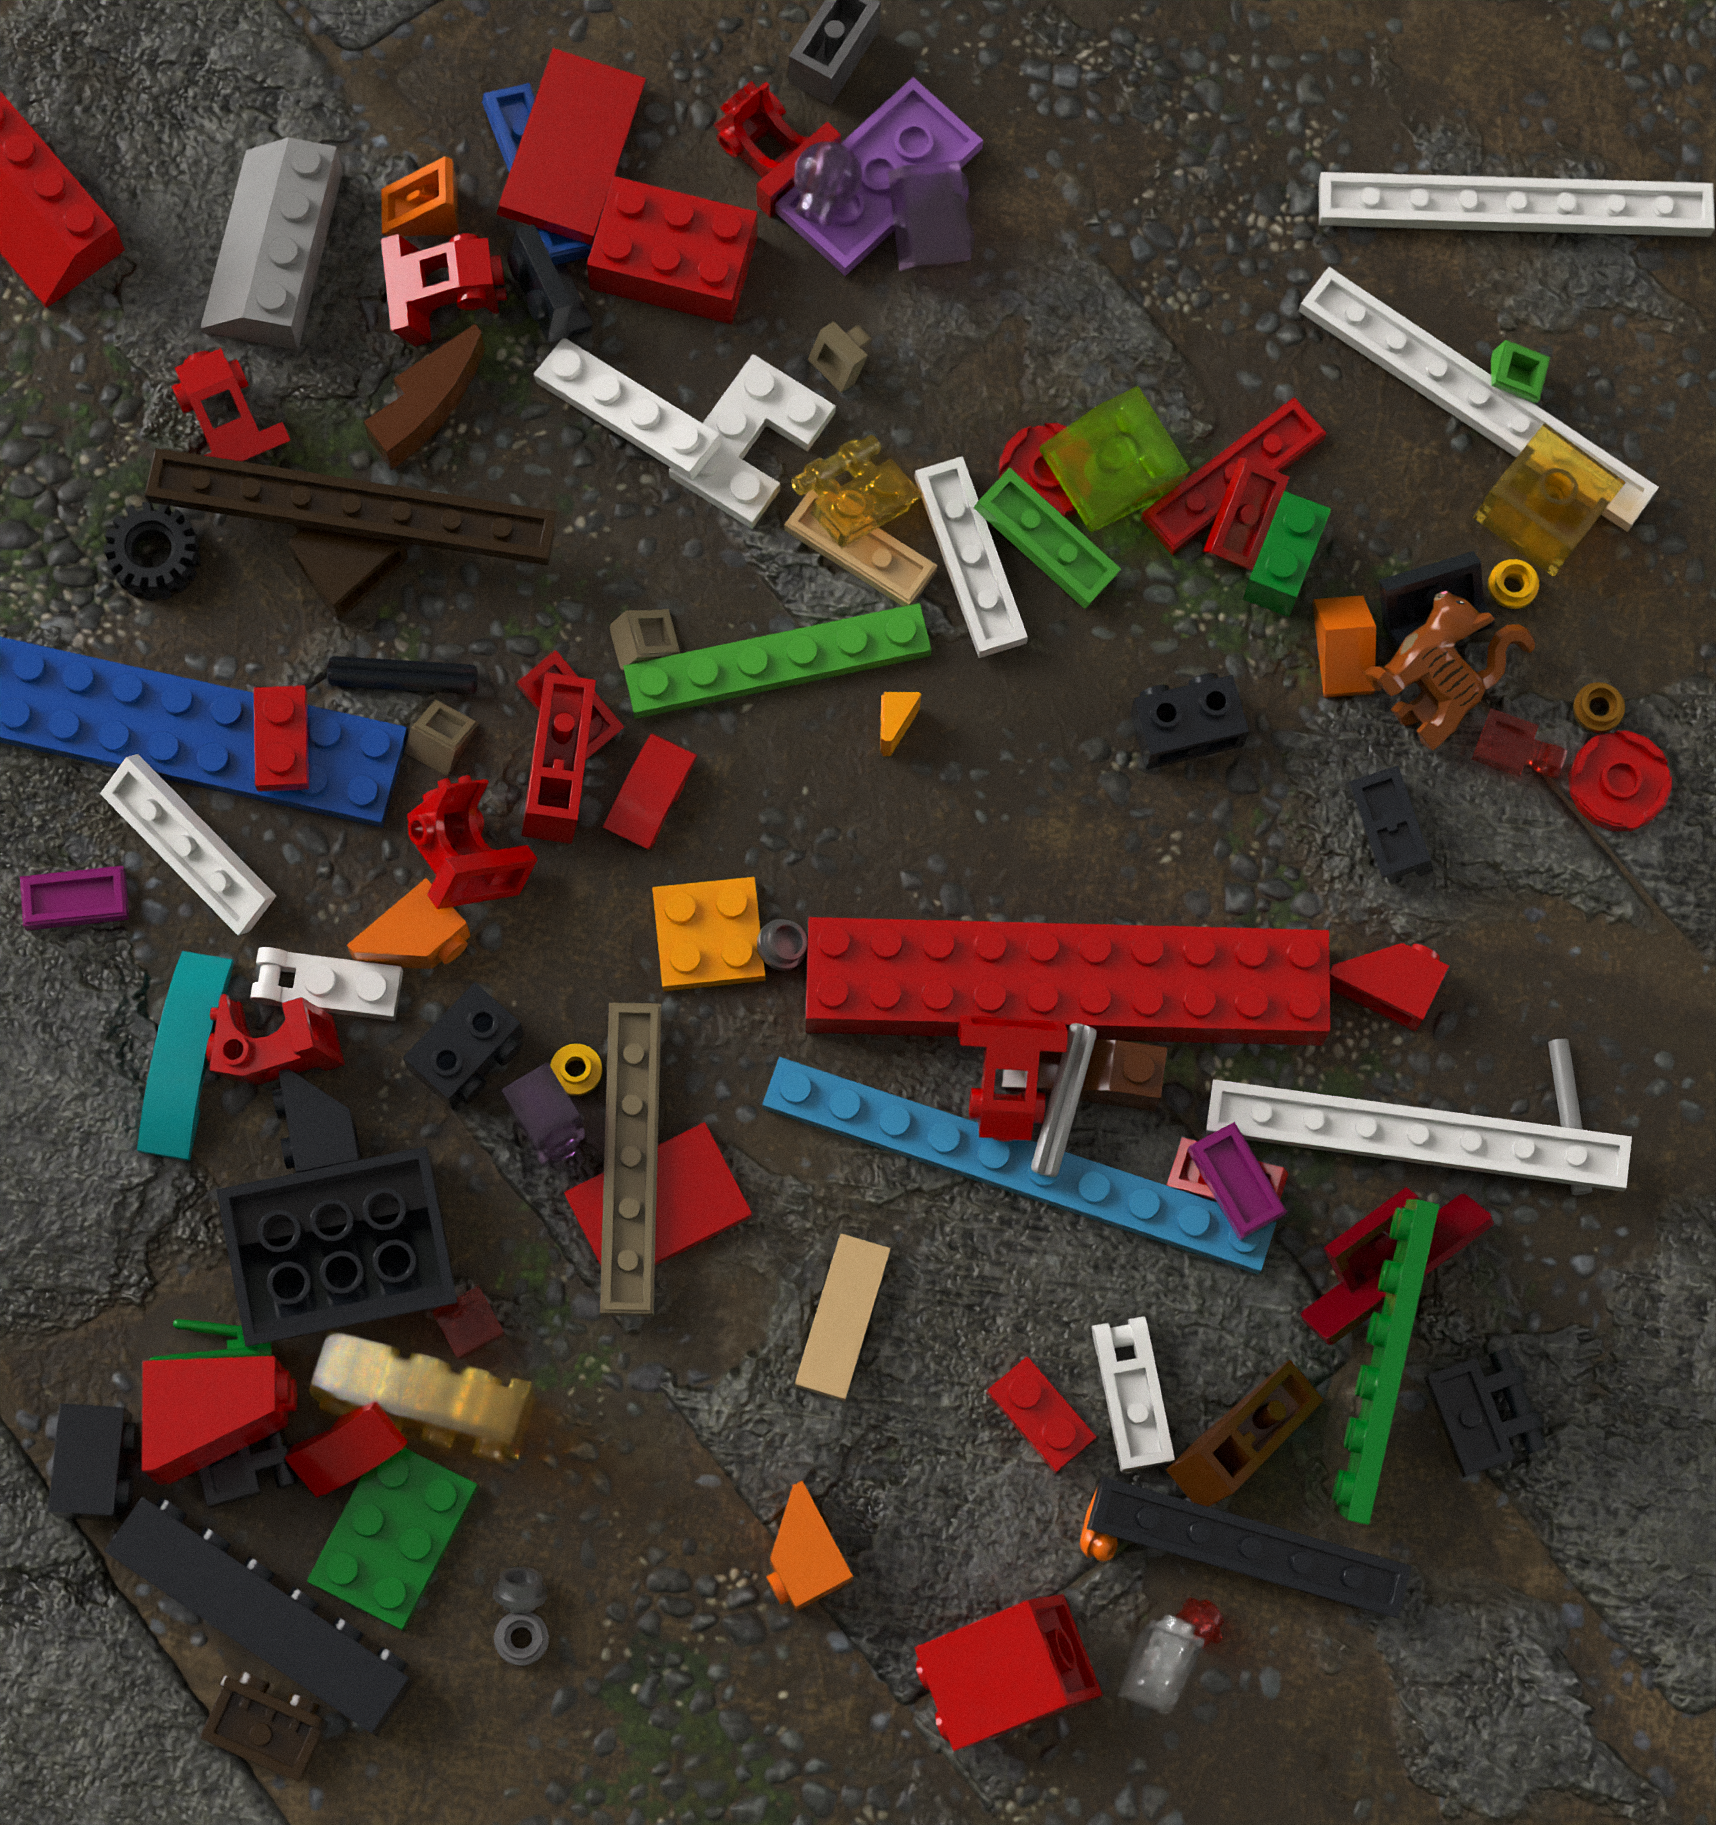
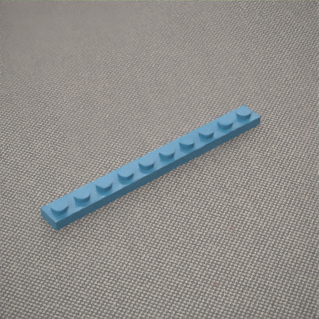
(956, 1147)

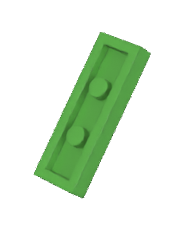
(1047, 538)

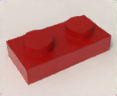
(1246, 514)
(281, 738)
(1041, 1415)

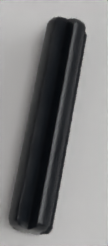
(402, 675)

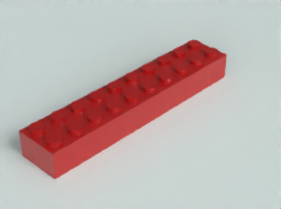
(1106, 976)

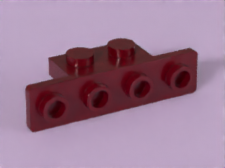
(1360, 1254)

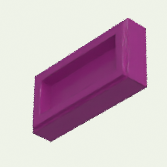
(74, 898)
(1237, 1181)

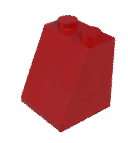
(209, 1410)
(1006, 1671)

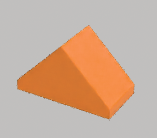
(422, 202)
(1345, 644)

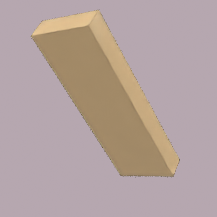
(872, 558)
(842, 1317)

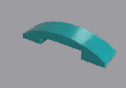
(179, 1056)

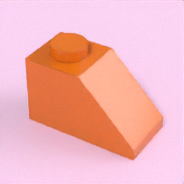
(413, 934)
(805, 1555)

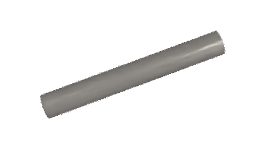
(1566, 1093)

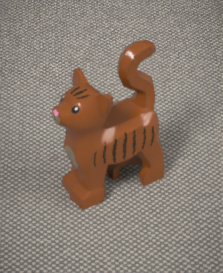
(1445, 679)

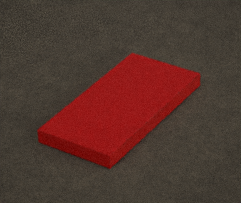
(571, 146)

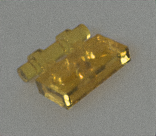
(863, 503)

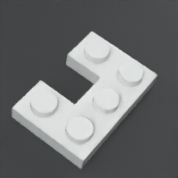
(755, 400)

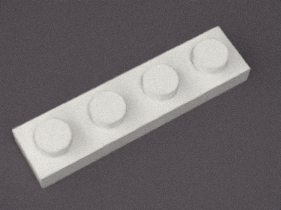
(628, 409)
(970, 557)
(188, 844)

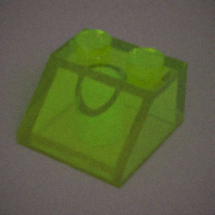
(1115, 459)

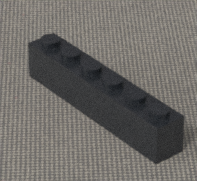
(259, 1615)

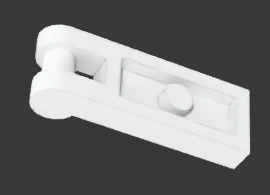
(329, 983)
(1133, 1396)

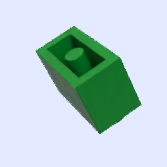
(1286, 554)

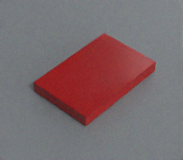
(693, 1196)

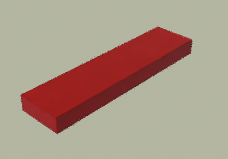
(1196, 501)

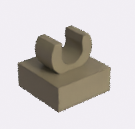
(840, 355)

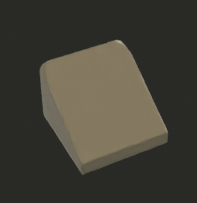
(643, 636)
(440, 737)

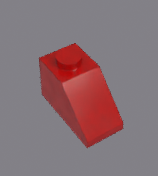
(1392, 982)

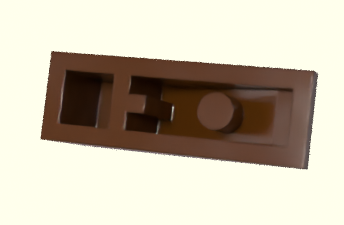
(1116, 1074)
(1245, 1436)

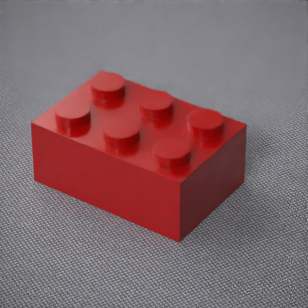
(672, 250)

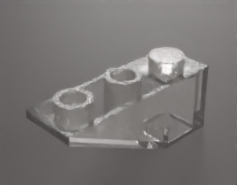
(1160, 1664)

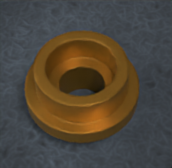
(1603, 694)

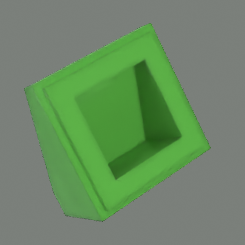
(1519, 370)

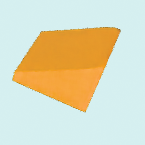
(896, 715)

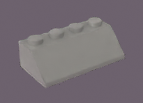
(273, 243)

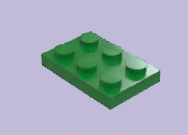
(393, 1536)

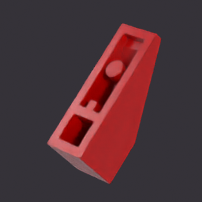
(558, 758)

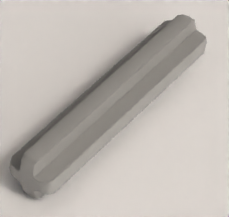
(1063, 1100)

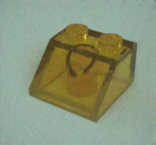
(1548, 499)

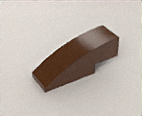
(425, 397)

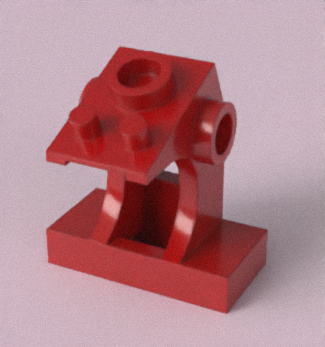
(746, 122)
(470, 282)
(207, 375)
(450, 840)
(301, 1043)
(1009, 1046)

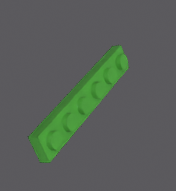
(777, 660)

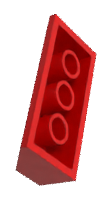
(47, 220)

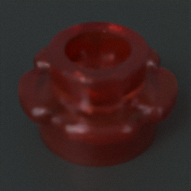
(1205, 1618)

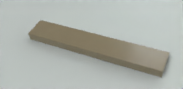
(630, 1160)

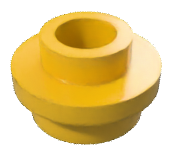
(1518, 571)
(588, 1080)

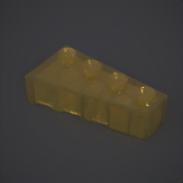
(424, 1395)

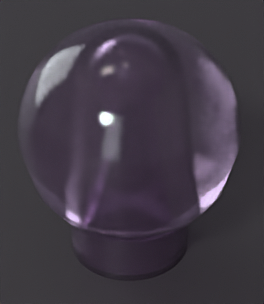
(826, 180)

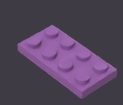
(903, 131)

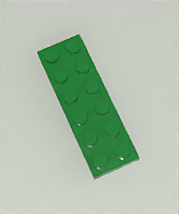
(1380, 1382)

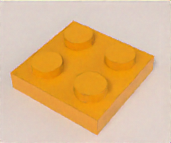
(708, 933)

